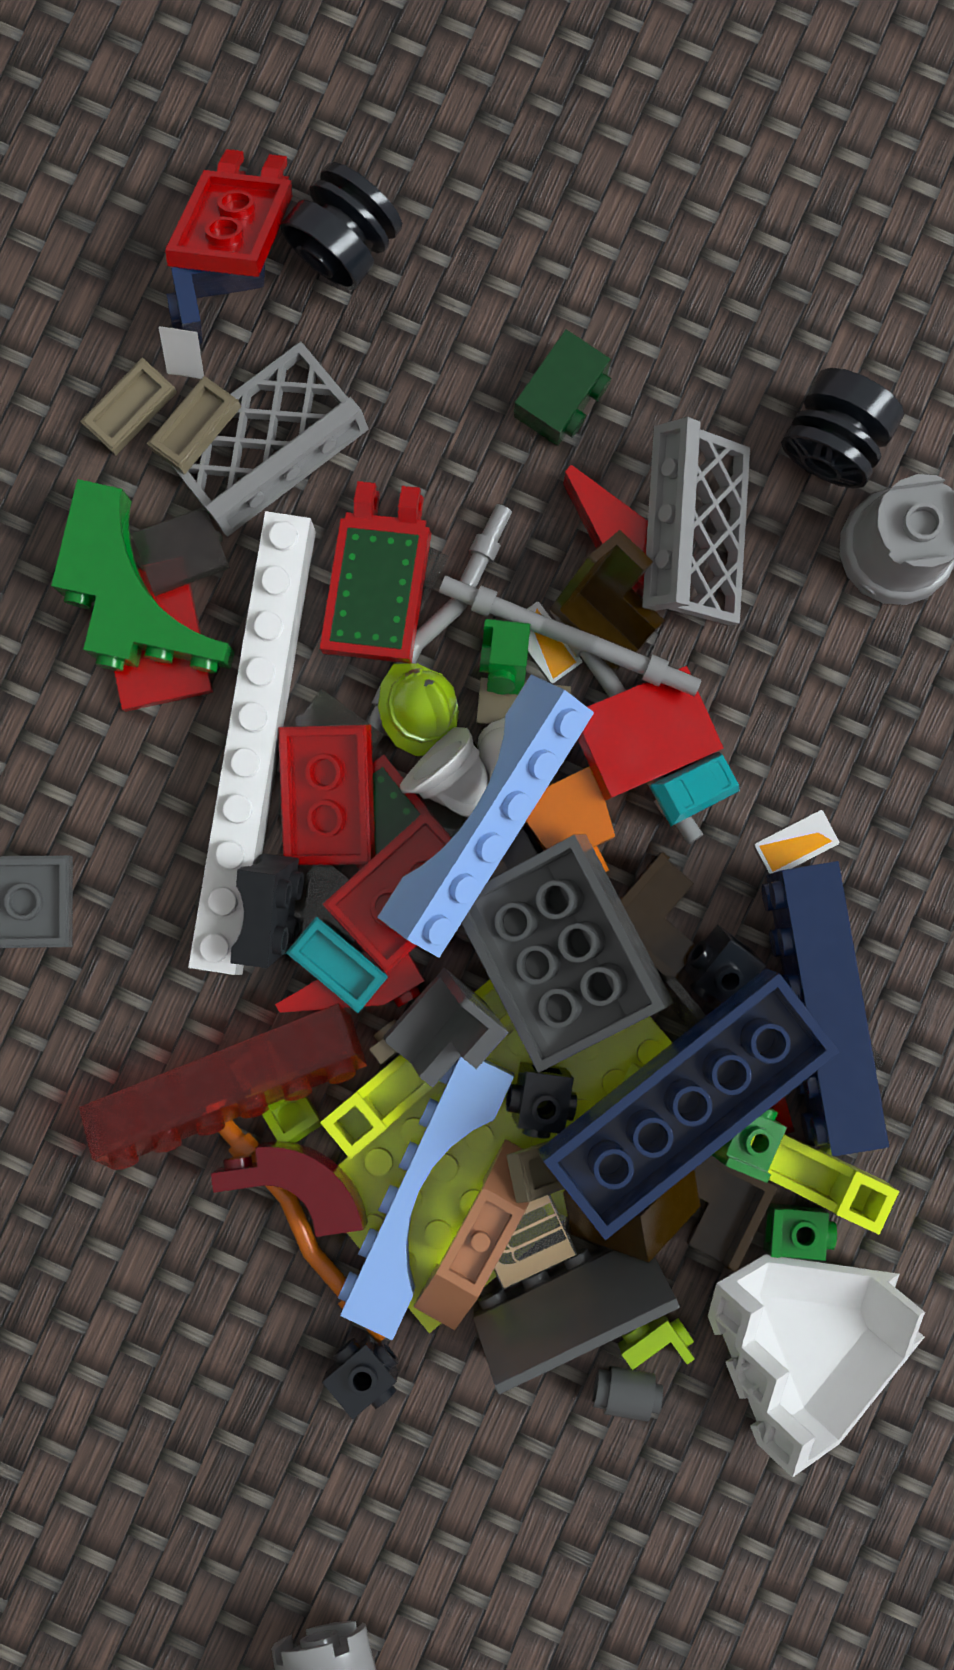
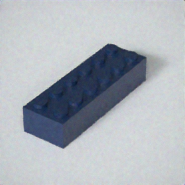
(822, 970)
(688, 1102)

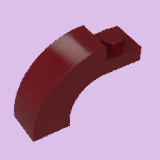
(305, 1173)

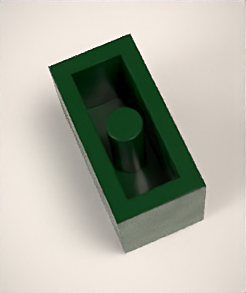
(562, 388)

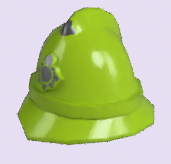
(416, 707)

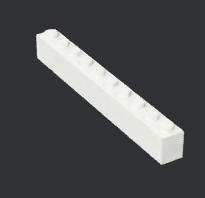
(253, 734)

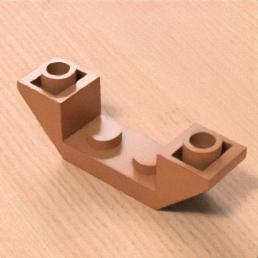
(476, 1246)

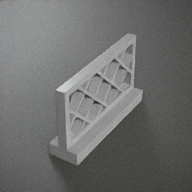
(293, 459)
(675, 522)

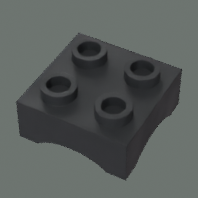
(269, 909)

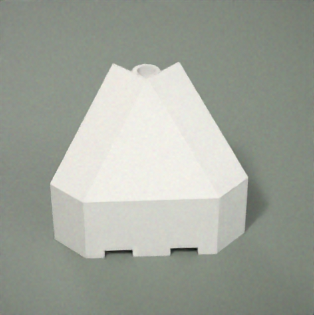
(811, 1349)

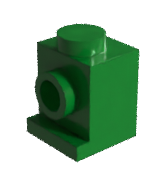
(505, 655)
(754, 1158)
(782, 1227)

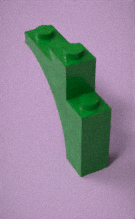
(100, 568)

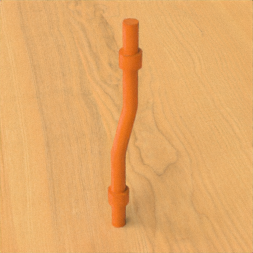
(312, 1253)

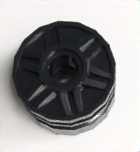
(341, 225)
(843, 427)

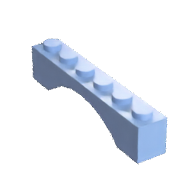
(535, 743)
(385, 1283)

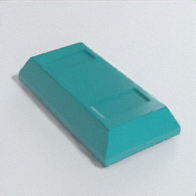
(695, 788)
(337, 964)

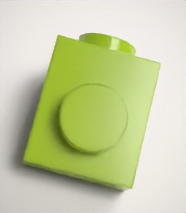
(654, 1336)

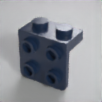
(195, 284)

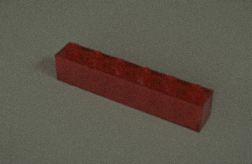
(222, 1088)

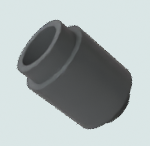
(627, 1393)

